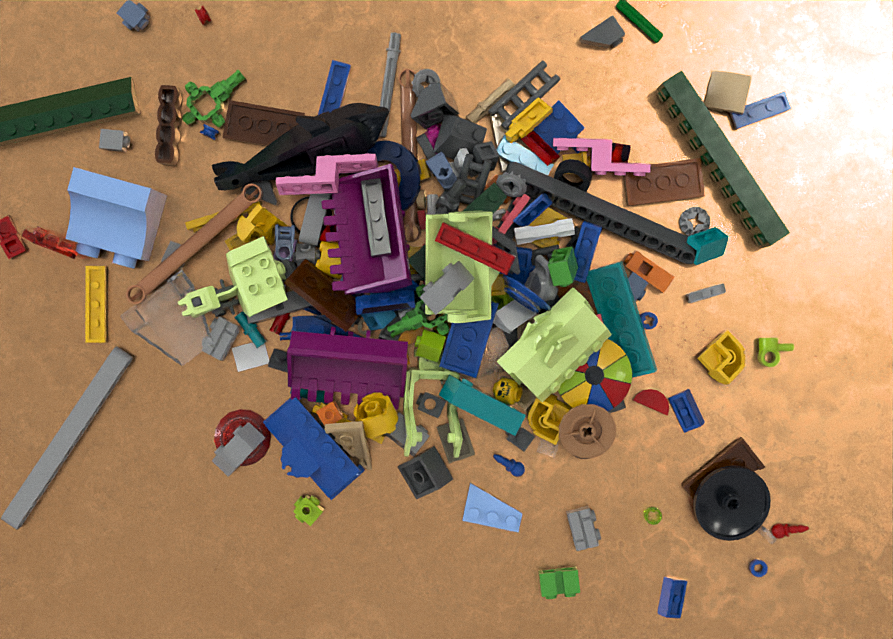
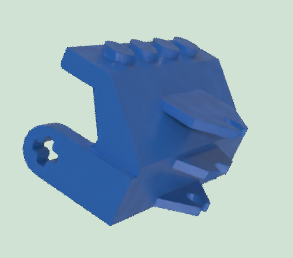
(311, 449)

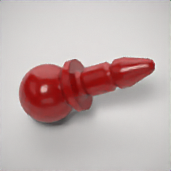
(780, 530)

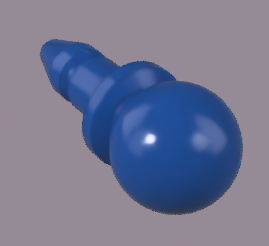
(516, 468)

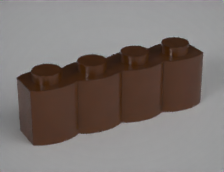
(169, 120)

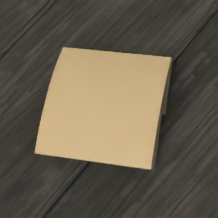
(727, 91)

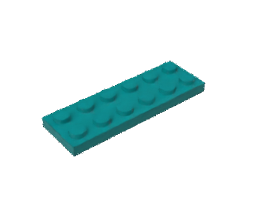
(621, 316)

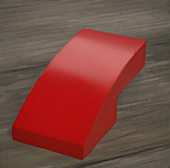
(10, 238)

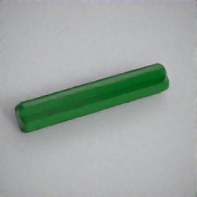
(638, 19)

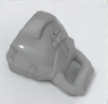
(540, 280)

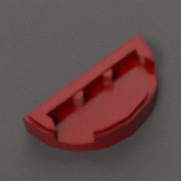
(653, 400)

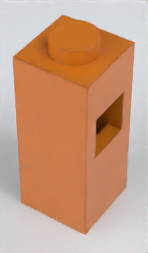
(648, 270)

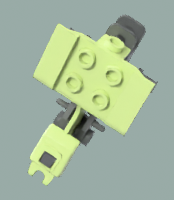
(255, 279)

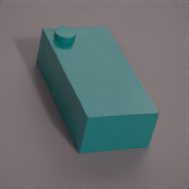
(482, 405)

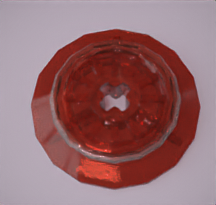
(232, 421)

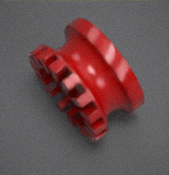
(203, 17)

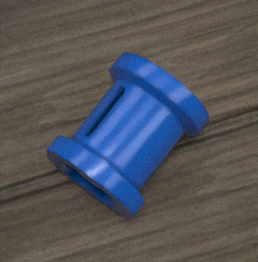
(653, 322)

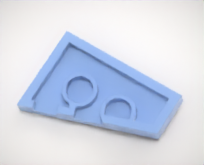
(489, 511)

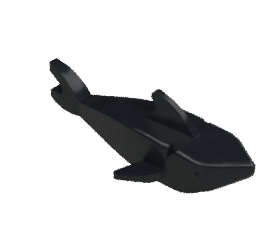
(342, 131)

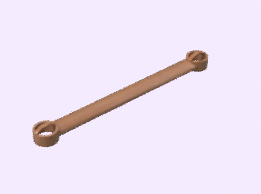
(409, 140)
(194, 244)

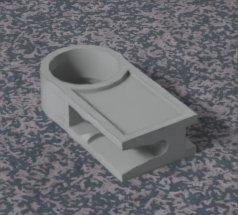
(706, 293)

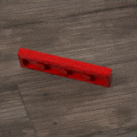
(475, 248)

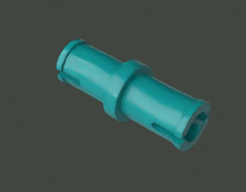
(250, 330)

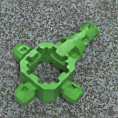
(219, 92)
(416, 318)

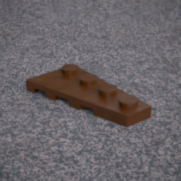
(736, 454)

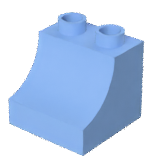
(113, 217)

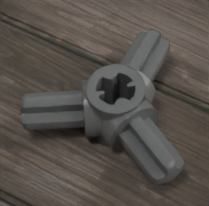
(450, 198)

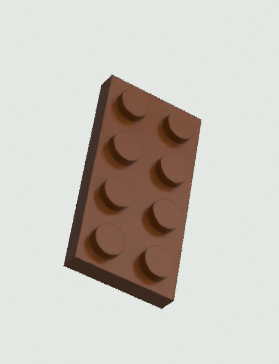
(666, 182)

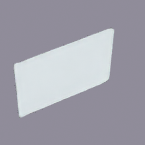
(514, 315)
(249, 356)

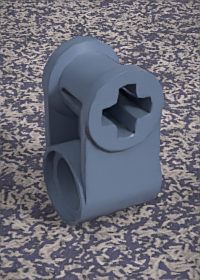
(442, 170)
(284, 240)

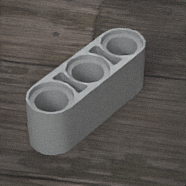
(313, 219)

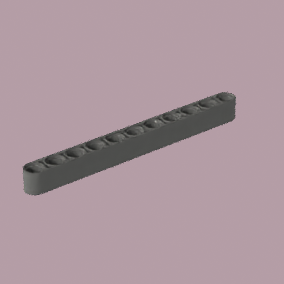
(605, 214)

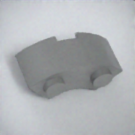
(442, 292)
(232, 455)

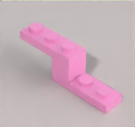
(601, 156)
(327, 174)

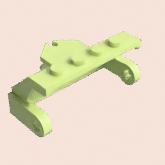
(475, 300)
(555, 345)

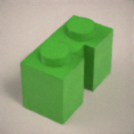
(563, 266)
(559, 581)

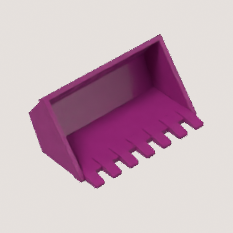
(359, 269)
(346, 366)

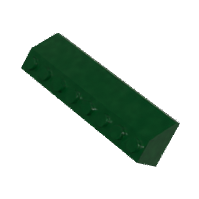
(68, 111)

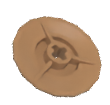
(589, 443)

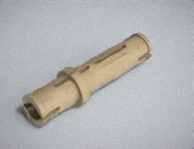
(483, 107)

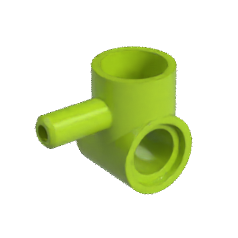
(771, 345)

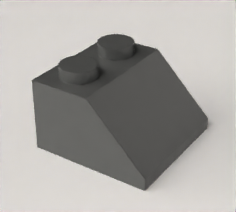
(433, 104)
(458, 134)
(425, 472)

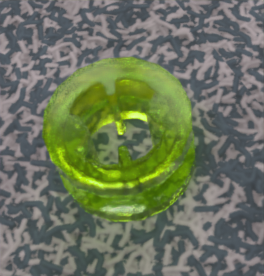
(652, 521)

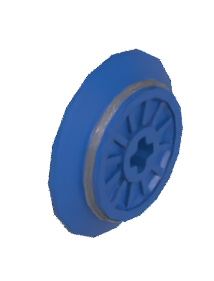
(524, 295)

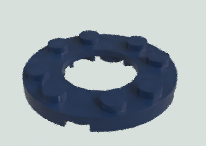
(406, 164)

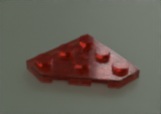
(39, 236)

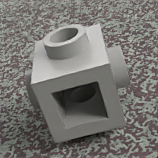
(306, 251)

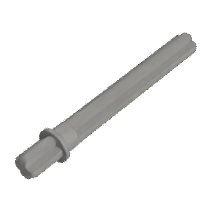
(389, 76)

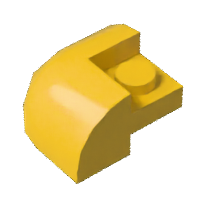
(258, 224)
(724, 358)
(546, 416)

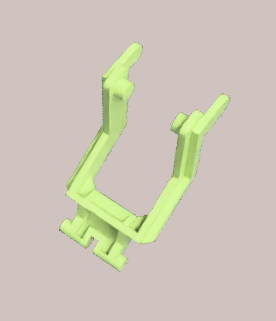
(428, 370)

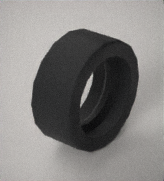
(578, 168)

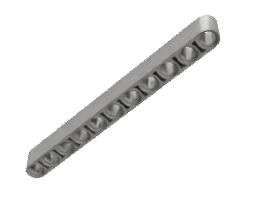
(66, 438)

